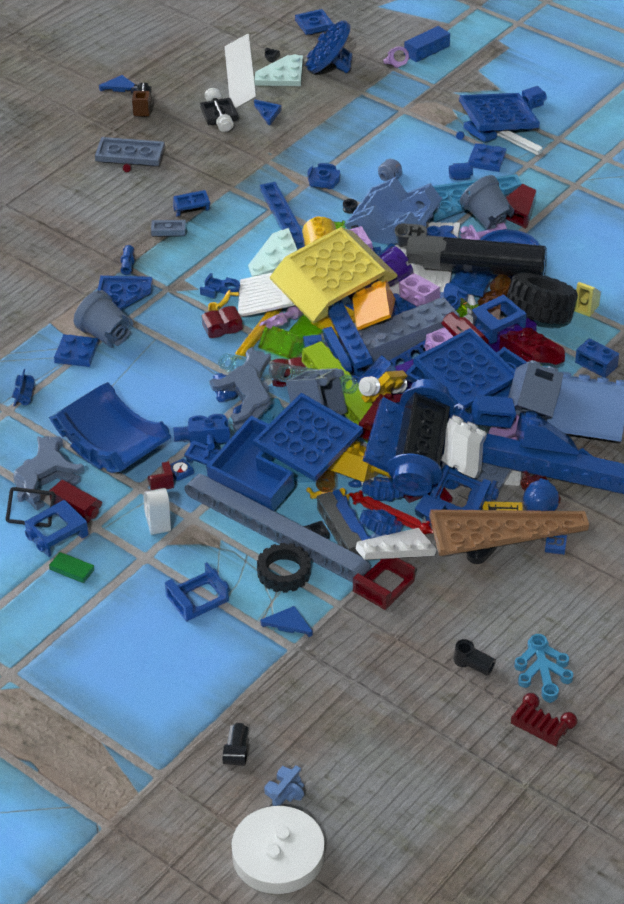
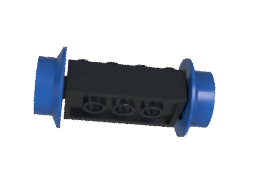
(421, 437)

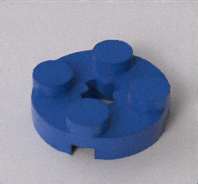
(316, 177)

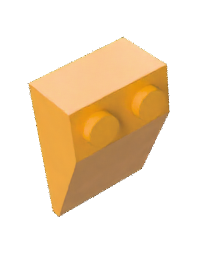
(373, 304)

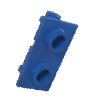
(24, 388)

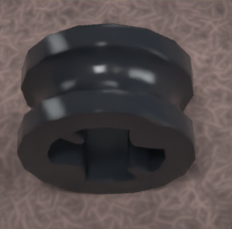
(349, 206)

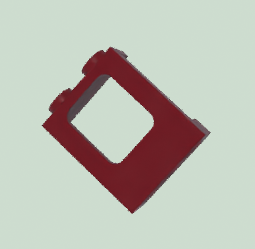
(377, 594)

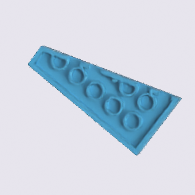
(452, 193)

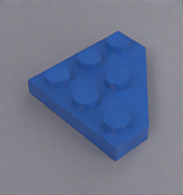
(126, 289)

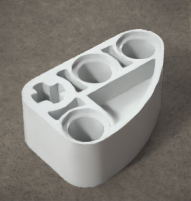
(157, 511)

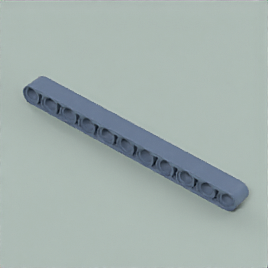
(276, 527)

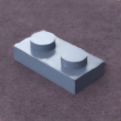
(168, 228)

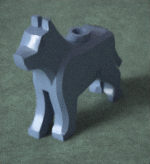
(248, 385)
(44, 468)

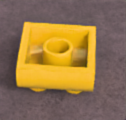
(317, 228)

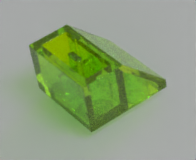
(281, 342)

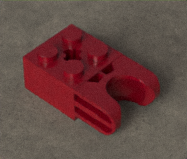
(532, 346)

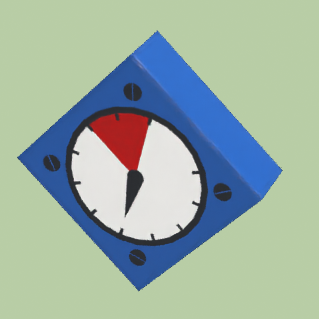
(181, 469)

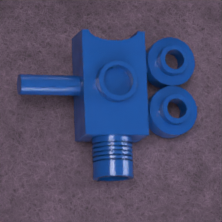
(204, 430)

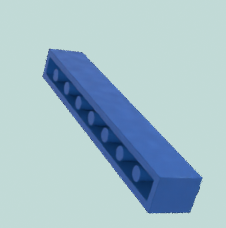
(557, 465)

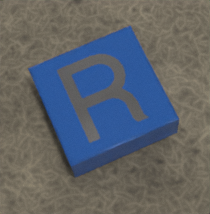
(556, 544)

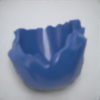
(541, 496)

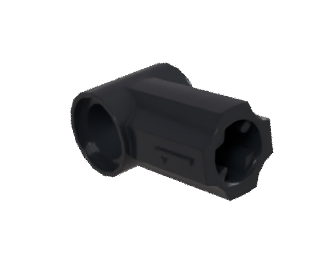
(467, 655)
(236, 748)

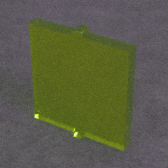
(304, 327)

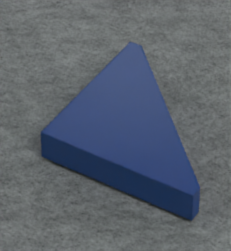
(118, 84)
(268, 110)
(288, 621)

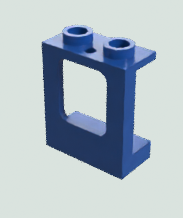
(490, 326)
(478, 488)
(68, 514)
(179, 599)

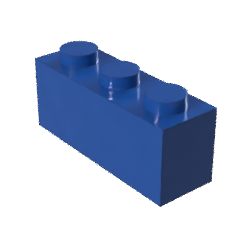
(427, 43)

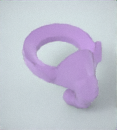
(391, 60)

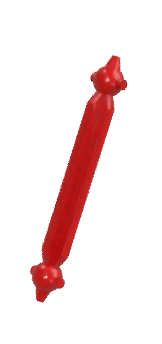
(406, 519)

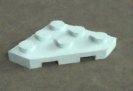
(282, 72)
(272, 253)

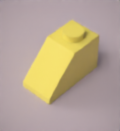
(587, 299)

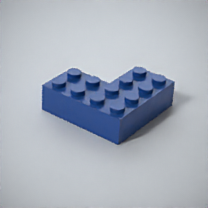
(250, 469)

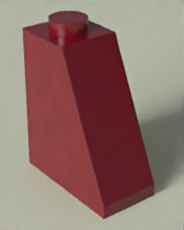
(523, 202)

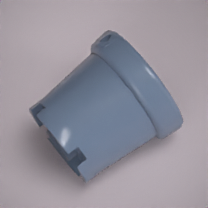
(487, 202)
(102, 319)

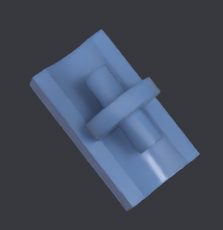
(289, 788)

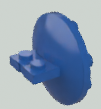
(331, 49)

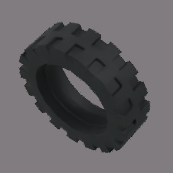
(283, 552)

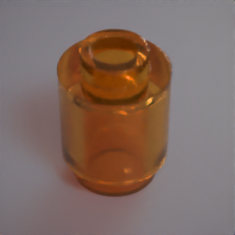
(326, 486)

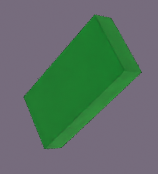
(71, 567)

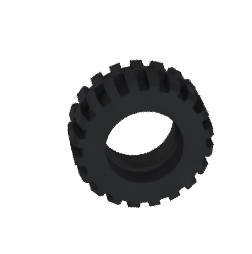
(543, 297)

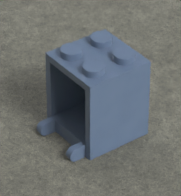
(320, 385)
(535, 389)

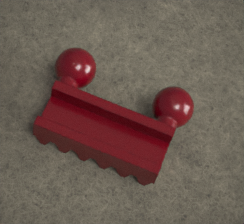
(538, 723)

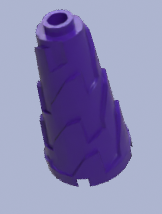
(397, 262)

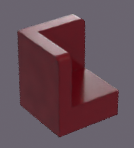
(162, 480)

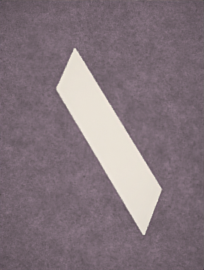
(240, 71)

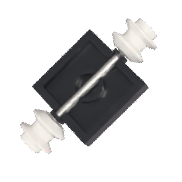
(218, 110)

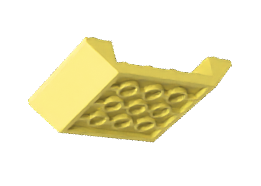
(329, 272)

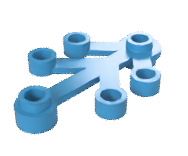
(539, 645)

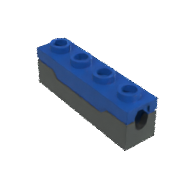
(341, 520)

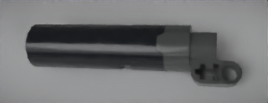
(470, 254)

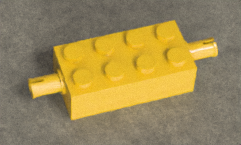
(351, 464)

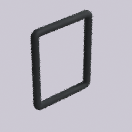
(29, 491)

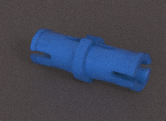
(127, 260)

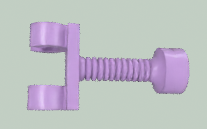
(472, 234)
(281, 318)

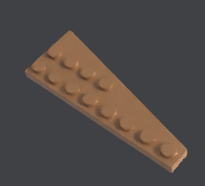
(480, 529)

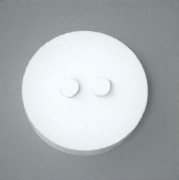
(278, 849)

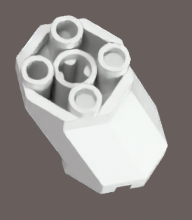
(464, 446)

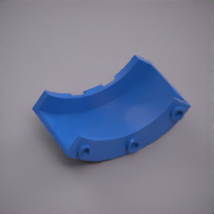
(107, 430)

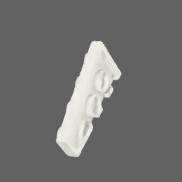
(397, 545)

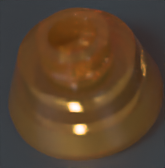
(499, 282)

